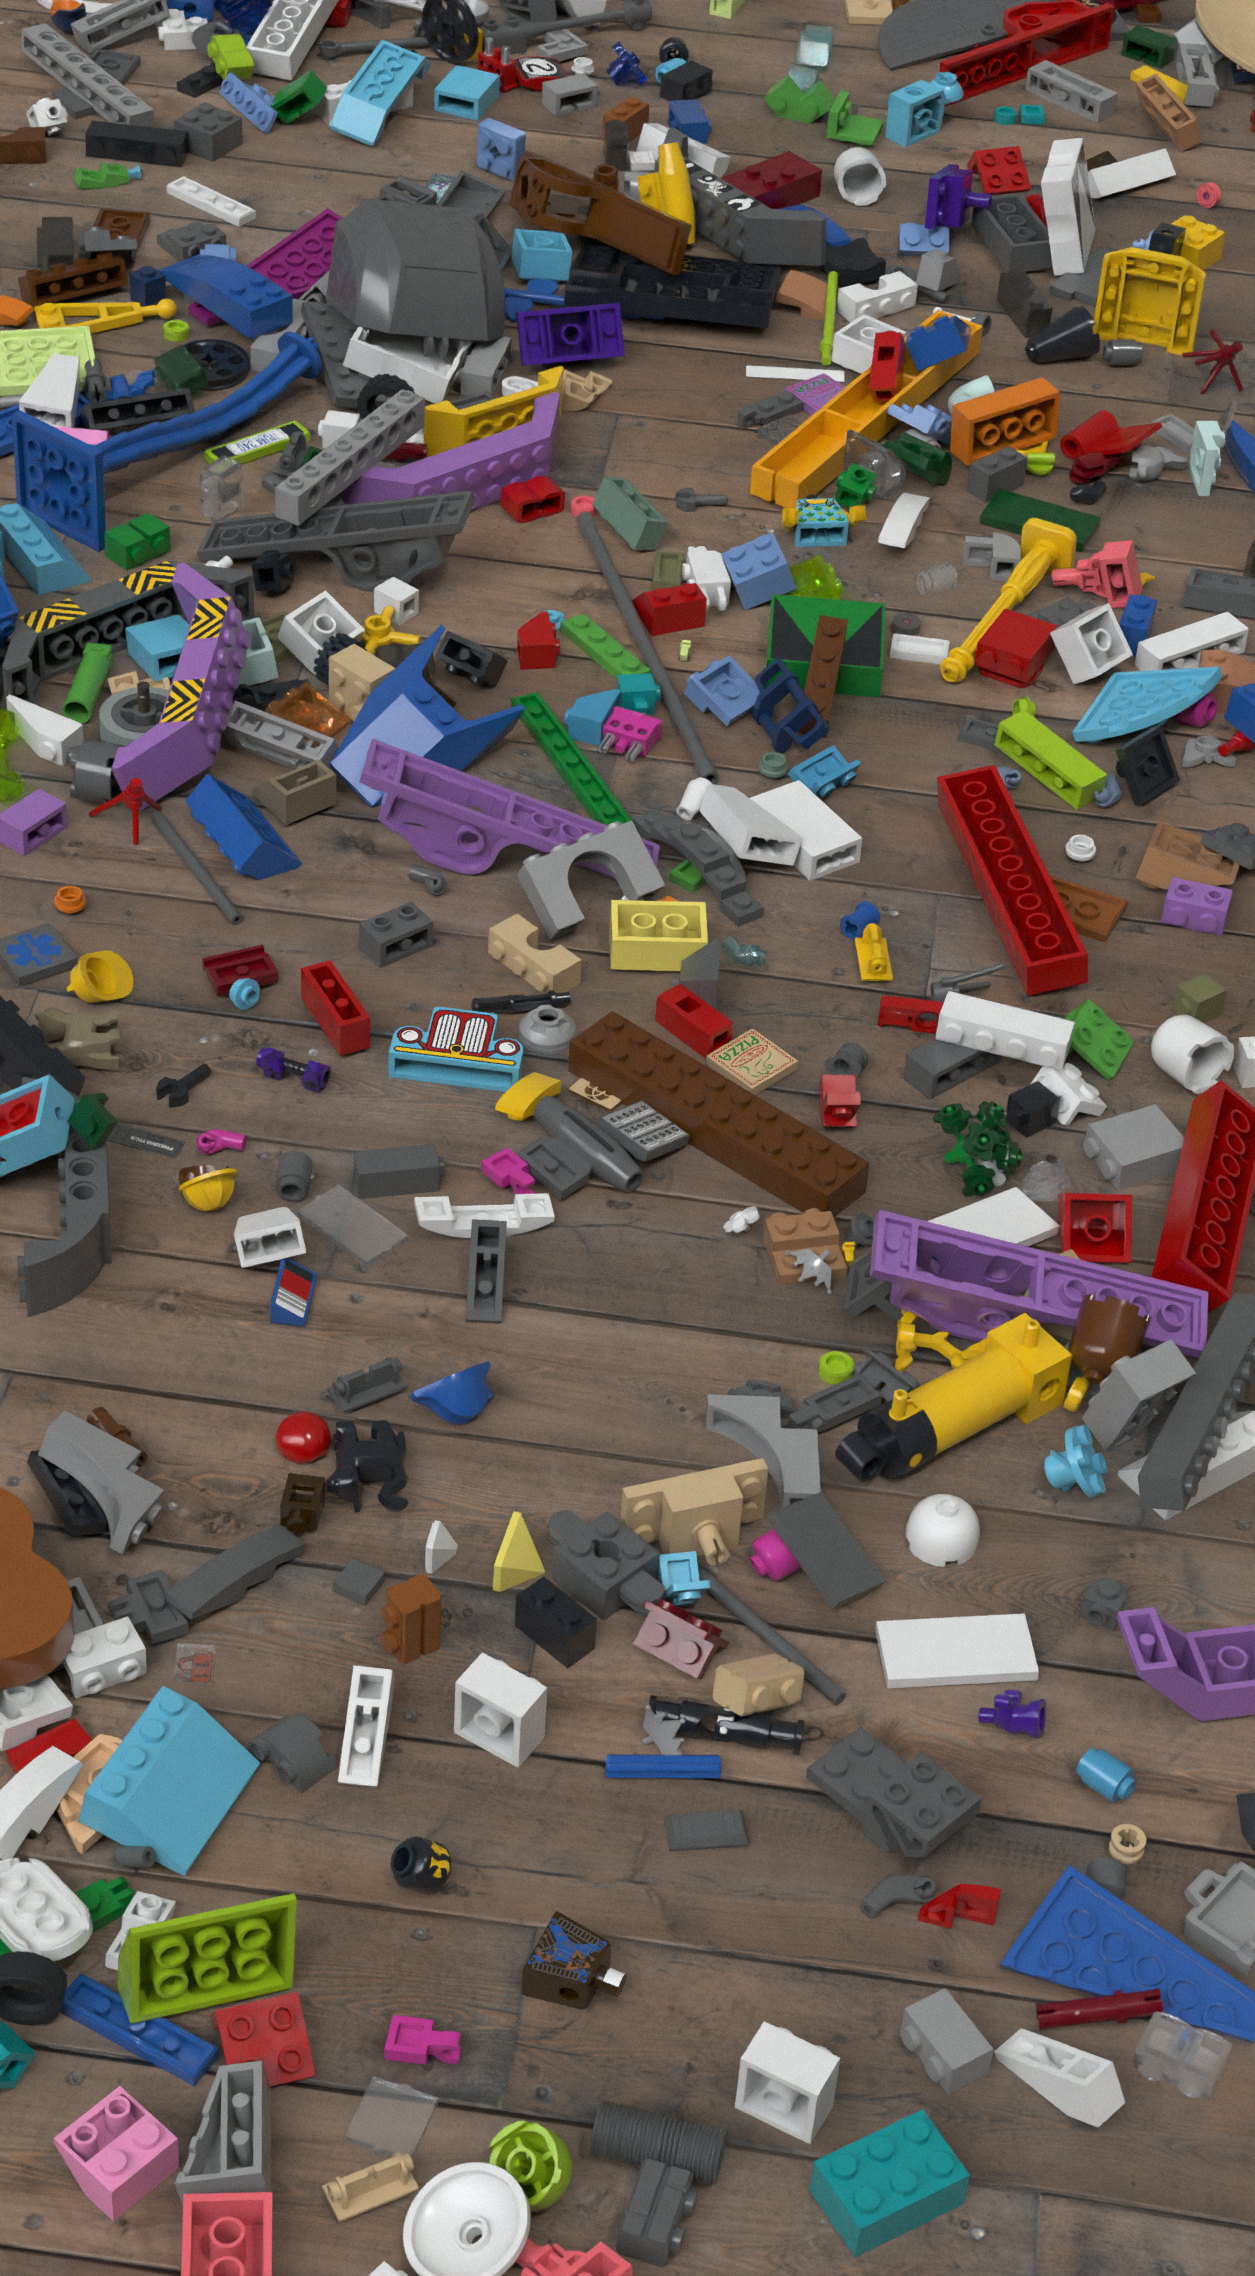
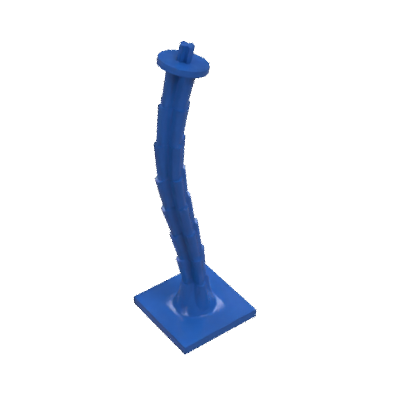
(65, 477)

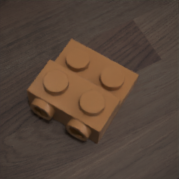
(808, 1230)

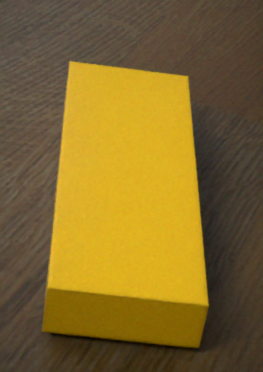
(1176, 86)

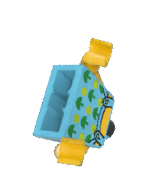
(821, 521)

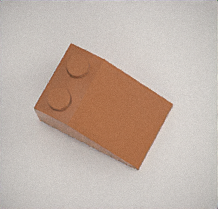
(1235, 673)

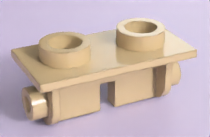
(371, 2187)

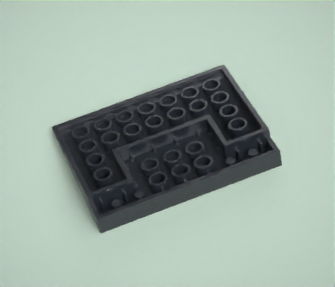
(702, 291)

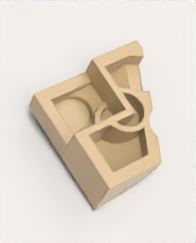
(581, 391)

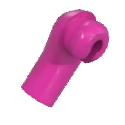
(218, 1139)

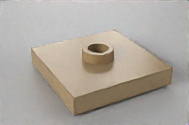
(868, 11)

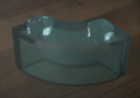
(815, 46)

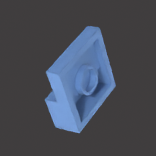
(928, 420)
(723, 690)

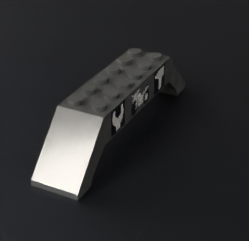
(747, 225)

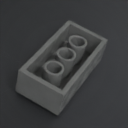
(1014, 233)

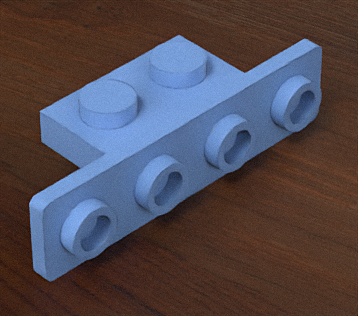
(250, 101)

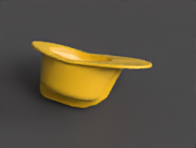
(101, 977)

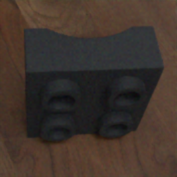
(854, 263)

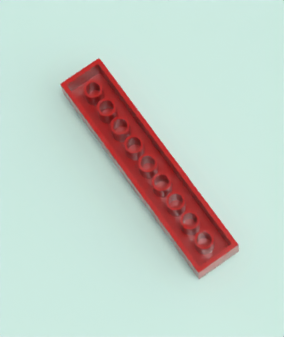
(1012, 880)

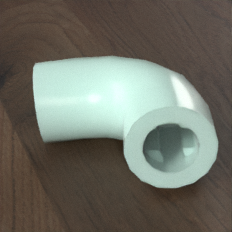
(971, 390)

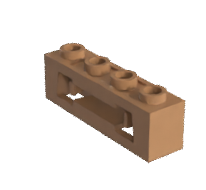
(1168, 112)

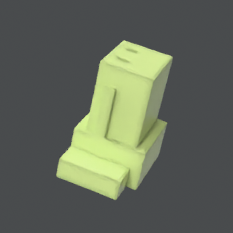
(685, 648)

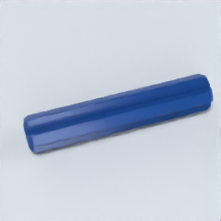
(662, 1766)

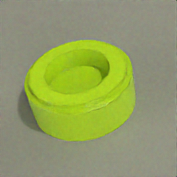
(176, 330)
(835, 1367)

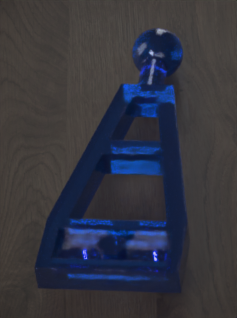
(237, 12)

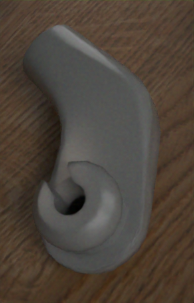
(898, 1889)

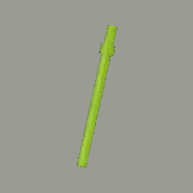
(826, 343)

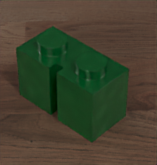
(1142, 41)

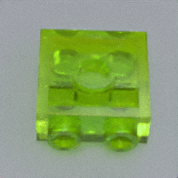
(815, 579)

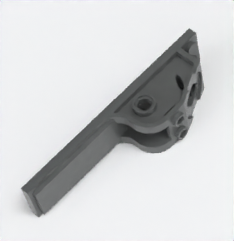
(403, 534)

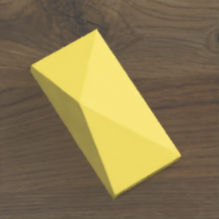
(517, 1556)

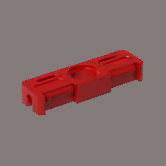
(908, 1013)

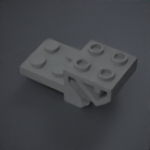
(897, 1801)

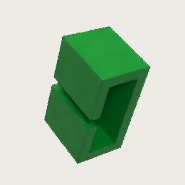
(298, 97)
(130, 548)

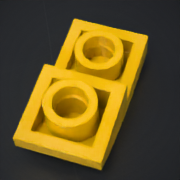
(525, 1094)

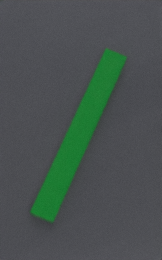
(569, 760)

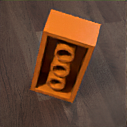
(1005, 418)

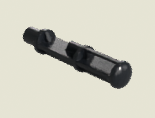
(518, 1003)

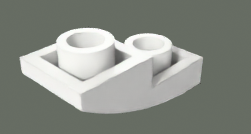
(141, 1911)

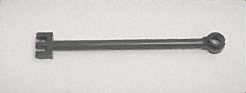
(330, 49)

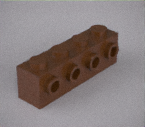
(72, 280)

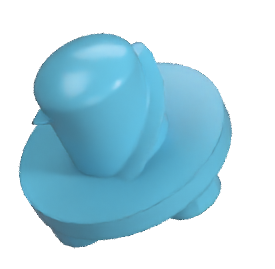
(1077, 1464)

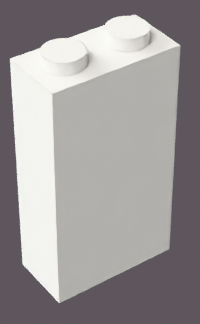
(827, 839)

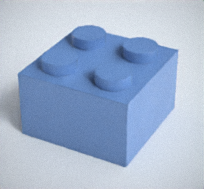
(758, 570)

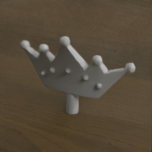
(813, 1266)
(662, 1732)

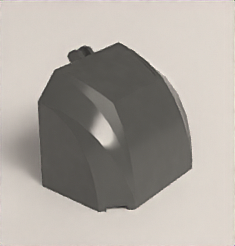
(417, 273)

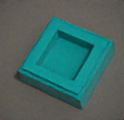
(1031, 114)

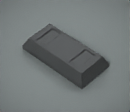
(706, 1830)

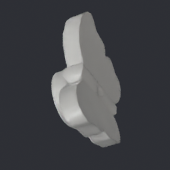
(1205, 749)

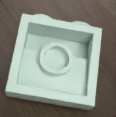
(1205, 455)

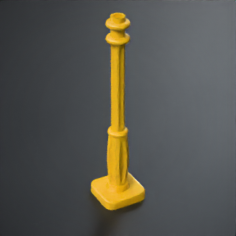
(1043, 548)

